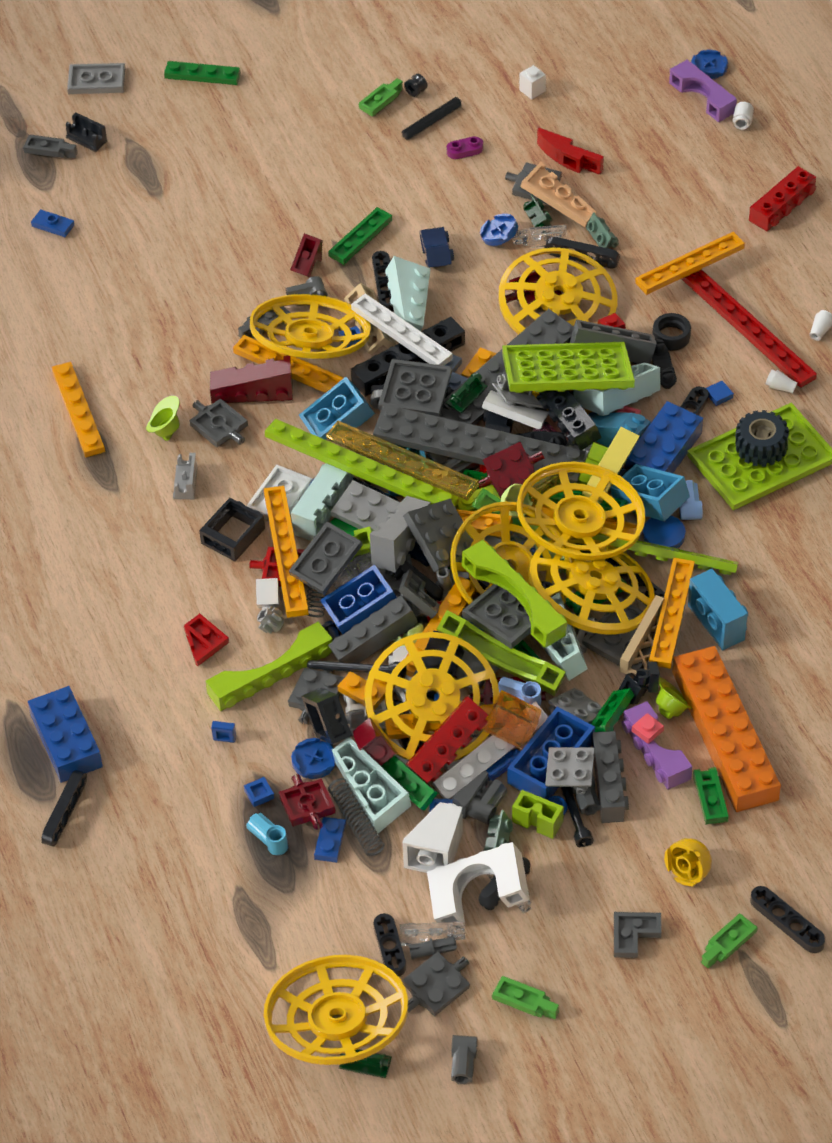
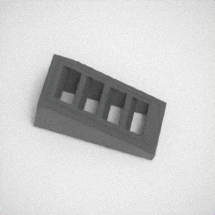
(470, 791)

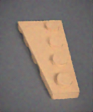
(559, 196)

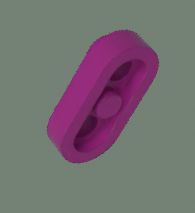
(464, 147)

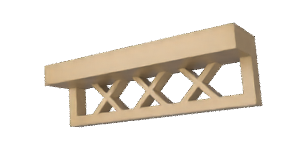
(382, 338)
(639, 638)

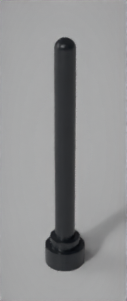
(353, 667)
(582, 834)

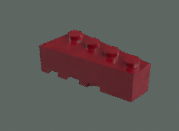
(253, 383)

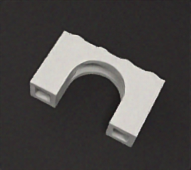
(449, 881)

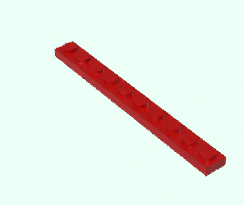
(750, 328)

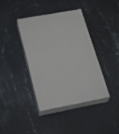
(96, 78)

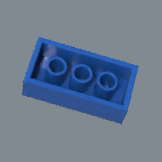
(666, 439)
(558, 731)
(65, 733)

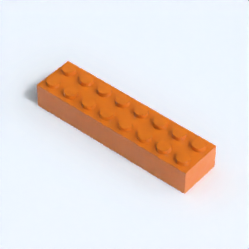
(726, 729)

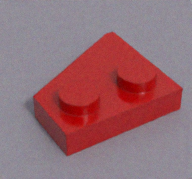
(204, 638)

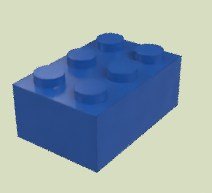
(358, 599)

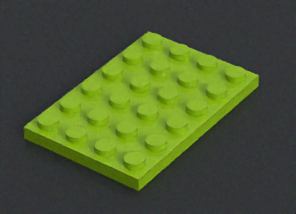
(567, 367)
(744, 483)

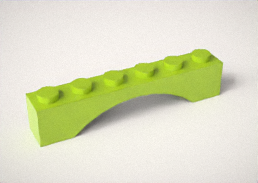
(488, 566)
(498, 654)
(233, 686)

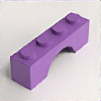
(689, 78)
(669, 765)

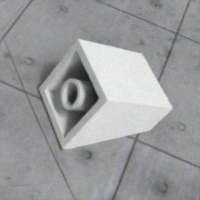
(434, 839)

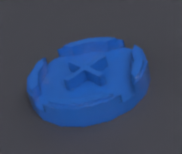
(711, 63)
(499, 229)
(665, 533)
(313, 758)

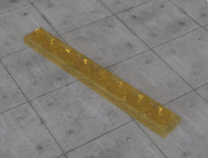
(402, 460)

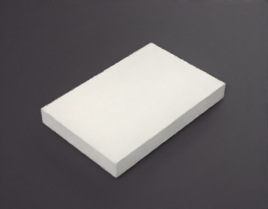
(532, 417)
(294, 484)

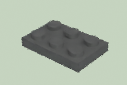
(325, 558)

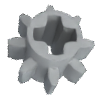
(270, 619)

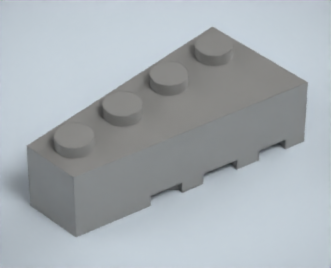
(394, 537)

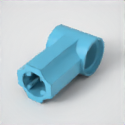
(268, 833)

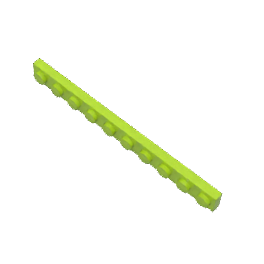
(355, 463)
(664, 553)

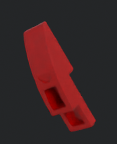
(566, 154)

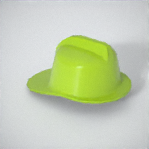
(164, 418)
(670, 700)

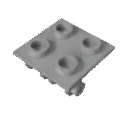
(525, 398)
(577, 704)
(570, 768)

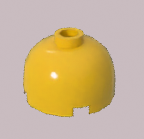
(688, 861)

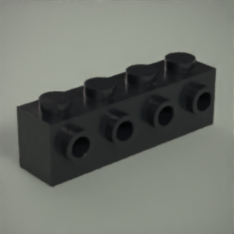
(570, 417)

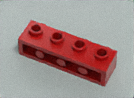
(782, 198)
(447, 739)

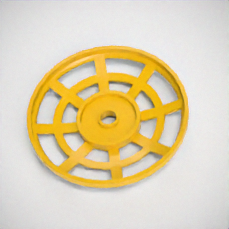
(553, 281)
(309, 332)
(585, 507)
(511, 551)
(601, 586)
(422, 682)
(347, 1005)

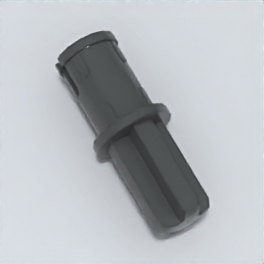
(431, 947)

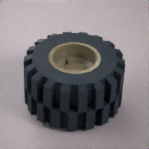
(761, 438)

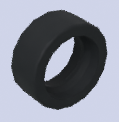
(676, 321)

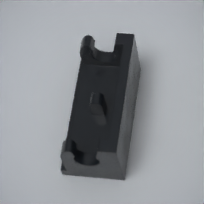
(86, 132)

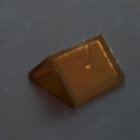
(512, 720)

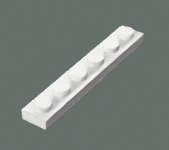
(401, 331)
(476, 763)

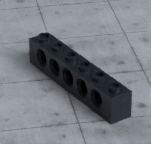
(375, 370)

